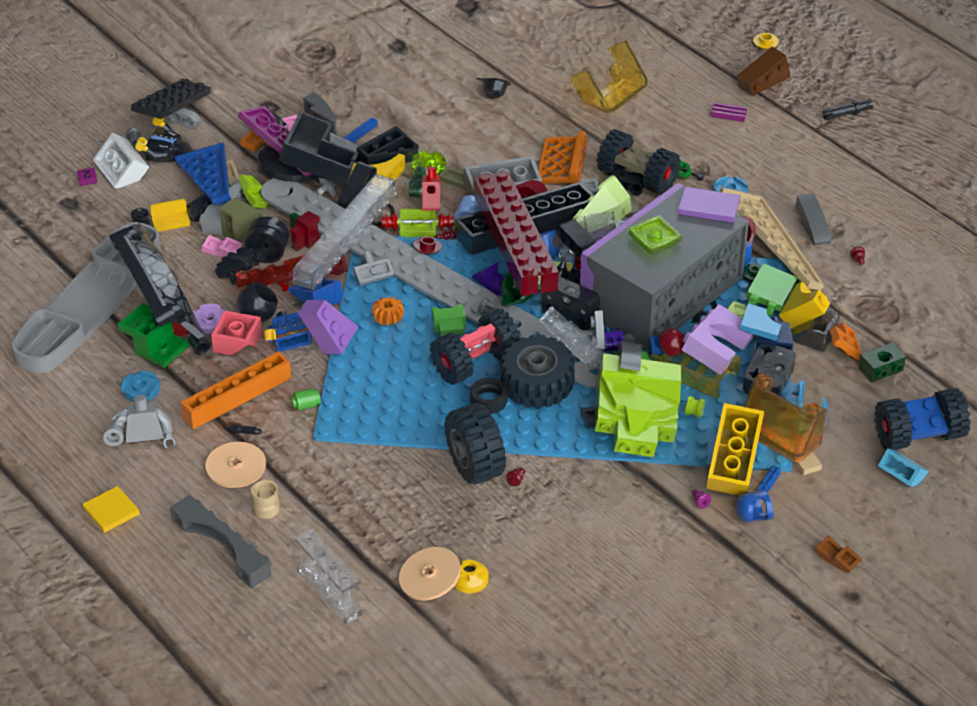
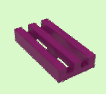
(729, 111)

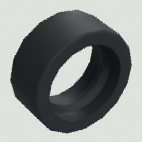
(489, 385)

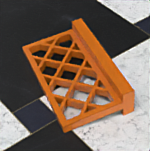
(575, 160)

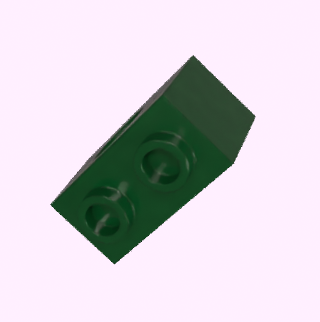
(882, 362)

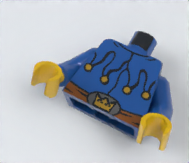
(287, 332)

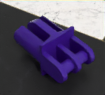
(612, 338)

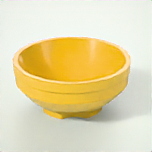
(472, 581)

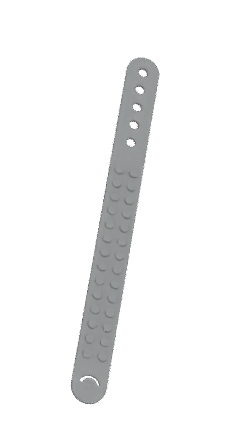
(409, 264)

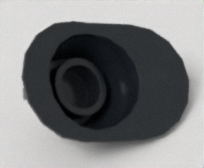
(494, 87)

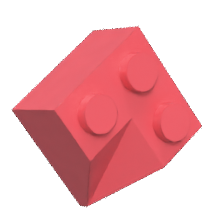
(235, 332)

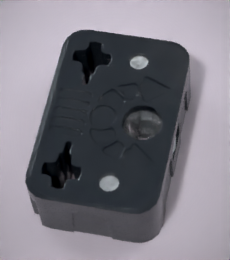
(572, 302)
(772, 361)

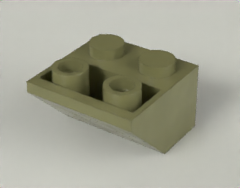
(237, 219)

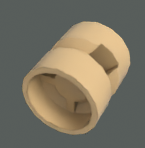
(265, 499)

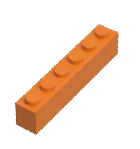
(235, 390)

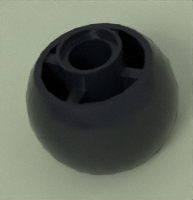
(257, 301)

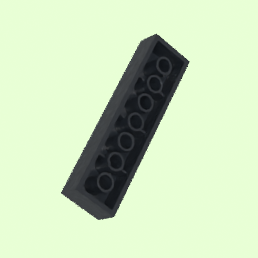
(544, 208)

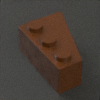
(764, 72)

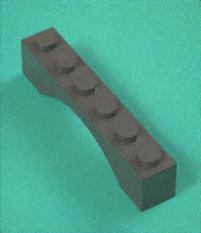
(195, 518)

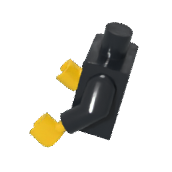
(163, 143)

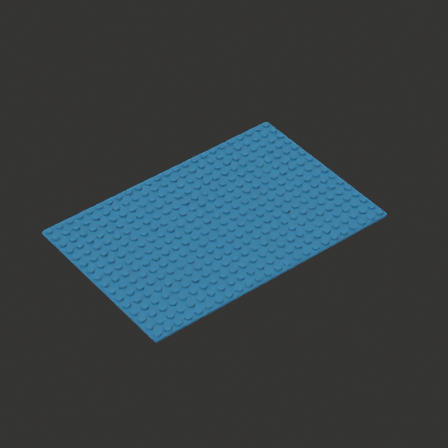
(393, 396)

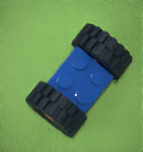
(922, 418)

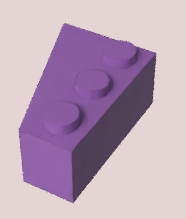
(327, 326)

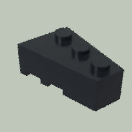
(386, 147)

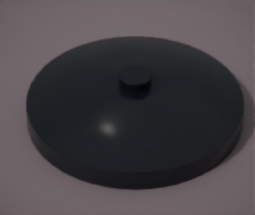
(269, 165)

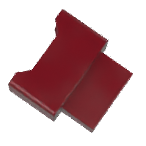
(305, 231)

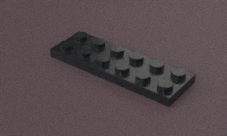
(171, 98)

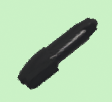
(238, 428)

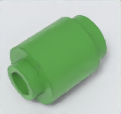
(305, 399)

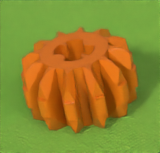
(388, 311)

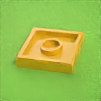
(111, 509)

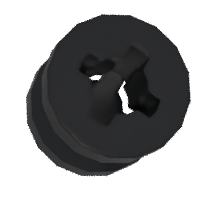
(140, 215)

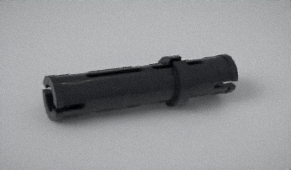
(855, 107)

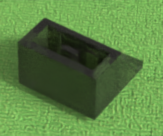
(817, 331)

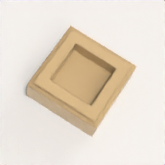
(809, 464)

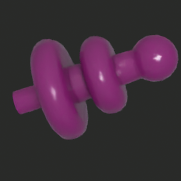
(702, 499)

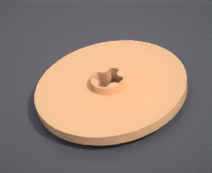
(222, 460)
(424, 586)

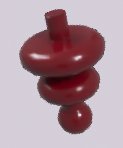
(445, 235)
(858, 255)
(515, 477)

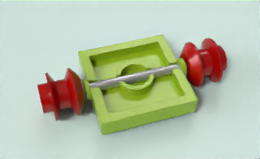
(417, 222)

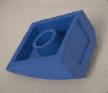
(328, 290)

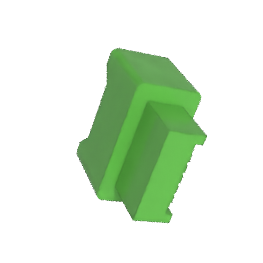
(449, 320)

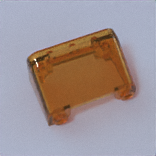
(786, 427)

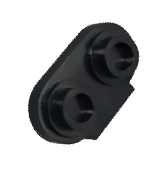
(197, 207)

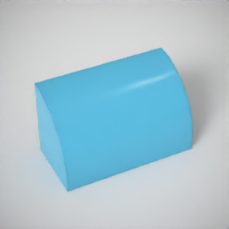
(902, 467)

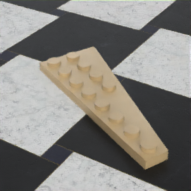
(776, 237)

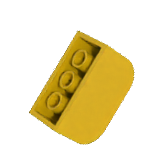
(735, 449)

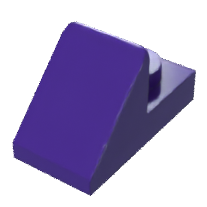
(490, 278)

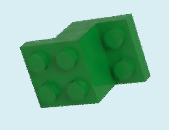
(151, 341)

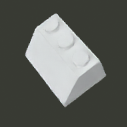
(120, 162)

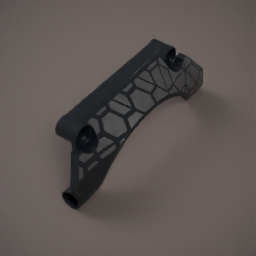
(158, 283)

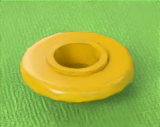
(765, 40)

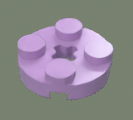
(208, 311)

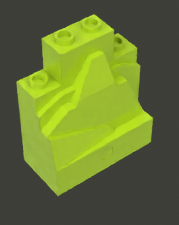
(637, 404)

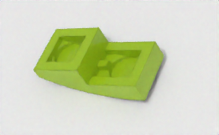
(251, 189)

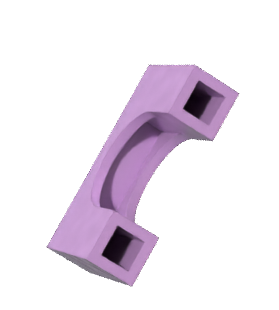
(709, 351)

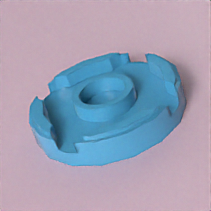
(731, 183)
(140, 384)

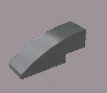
(319, 108)
(813, 219)

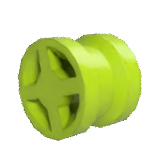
(695, 406)

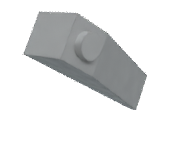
(211, 218)

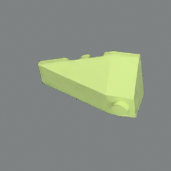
(609, 198)

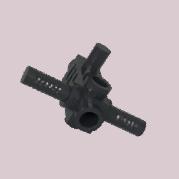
(235, 263)

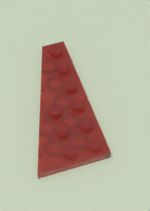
(281, 273)

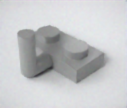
(372, 271)
(597, 334)

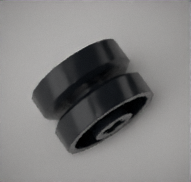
(268, 238)

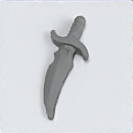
(326, 185)

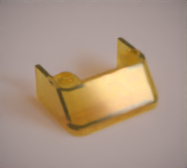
(626, 83)

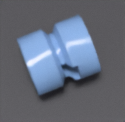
(467, 206)

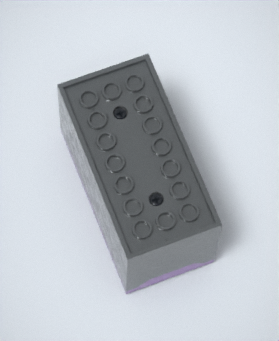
(664, 289)

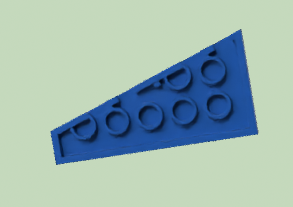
(208, 171)

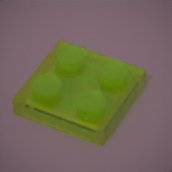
(655, 235)

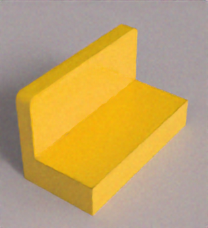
(169, 215)

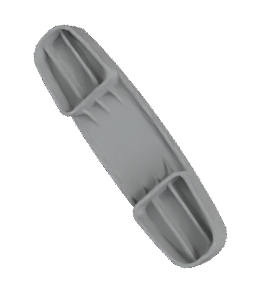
(78, 310)

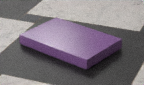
(709, 204)

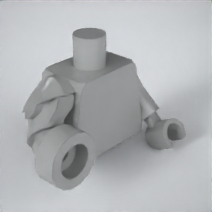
(142, 423)

